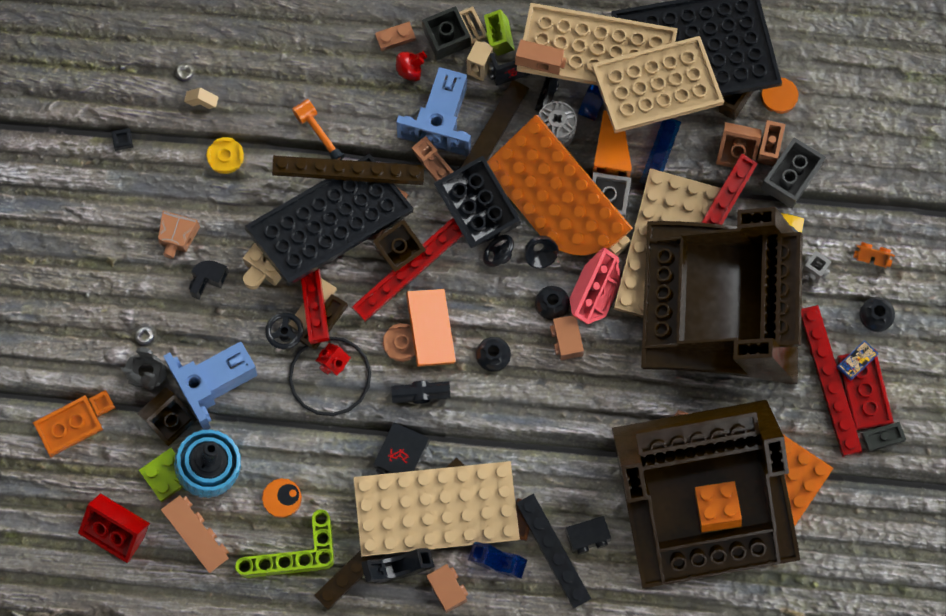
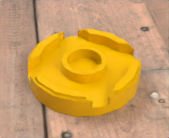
(225, 155)

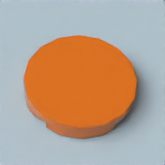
(780, 98)

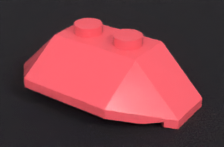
(596, 287)

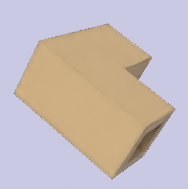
(201, 97)

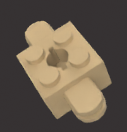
(259, 269)

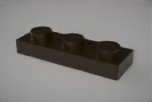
(334, 309)

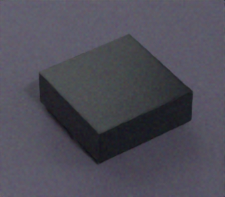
(122, 139)

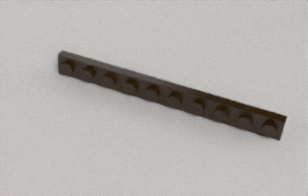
(351, 573)

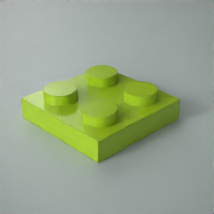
(161, 475)

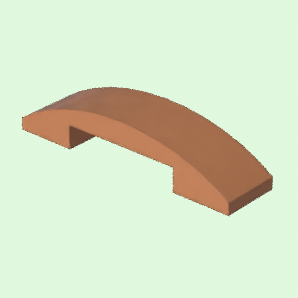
(432, 161)

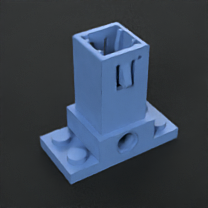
(440, 116)
(211, 378)

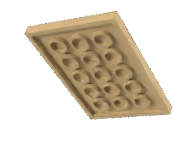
(657, 84)

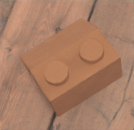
(737, 141)

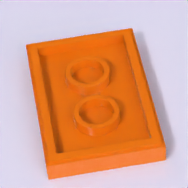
(68, 426)

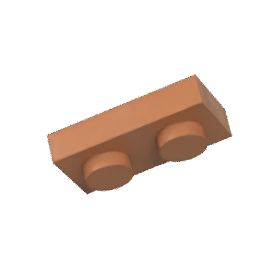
(395, 36)

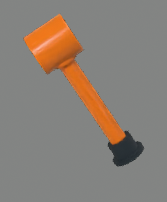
(305, 113)

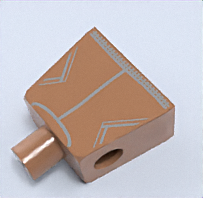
(176, 233)

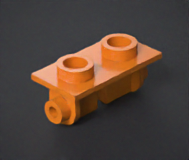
(865, 252)

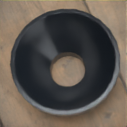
(543, 257)
(550, 311)
(871, 320)
(493, 363)

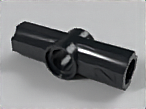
(420, 392)

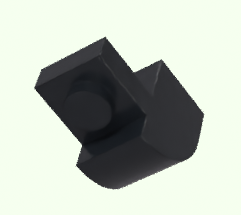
(207, 272)

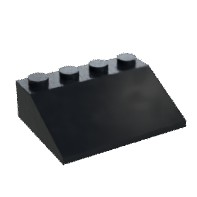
(477, 202)

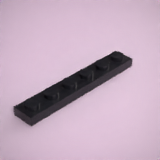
(553, 551)

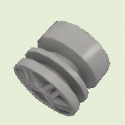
(562, 112)

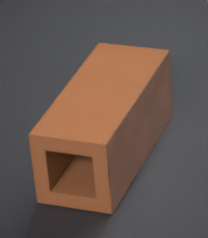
(540, 57)

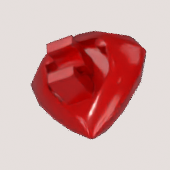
(409, 65)

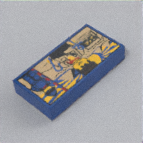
(857, 360)

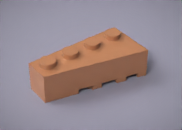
(195, 534)

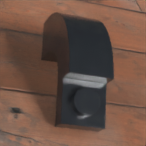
(398, 567)

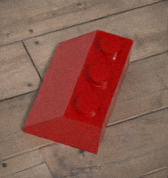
(113, 527)

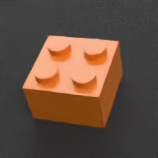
(718, 506)

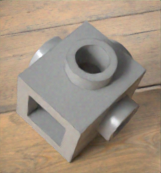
(816, 267)

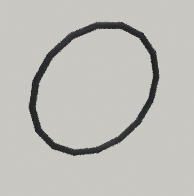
(338, 412)

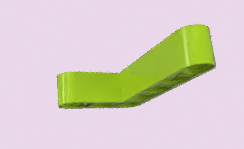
(294, 557)

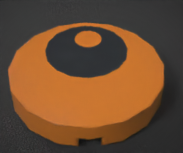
(282, 498)

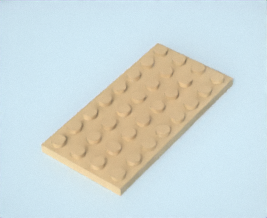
(589, 39)
(663, 199)
(436, 508)

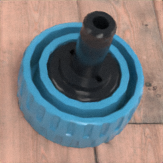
(207, 463)

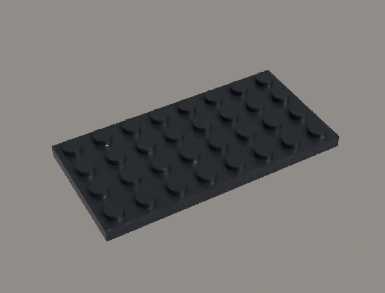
(325, 223)

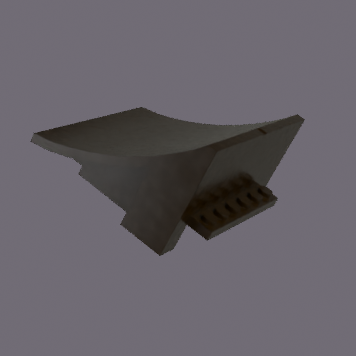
(724, 297)
(672, 456)

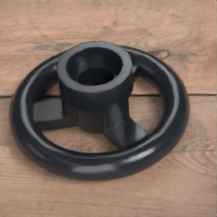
(501, 253)
(284, 337)

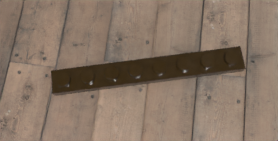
(348, 170)

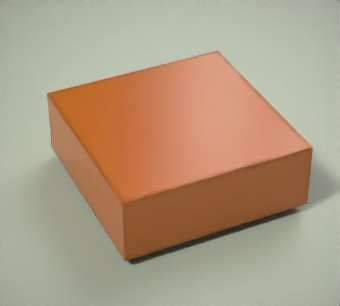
(101, 403)

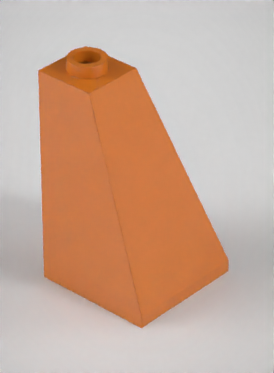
(612, 151)

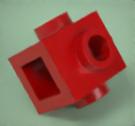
(332, 359)

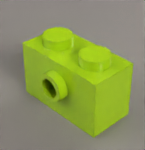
(499, 32)

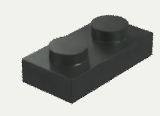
(883, 437)

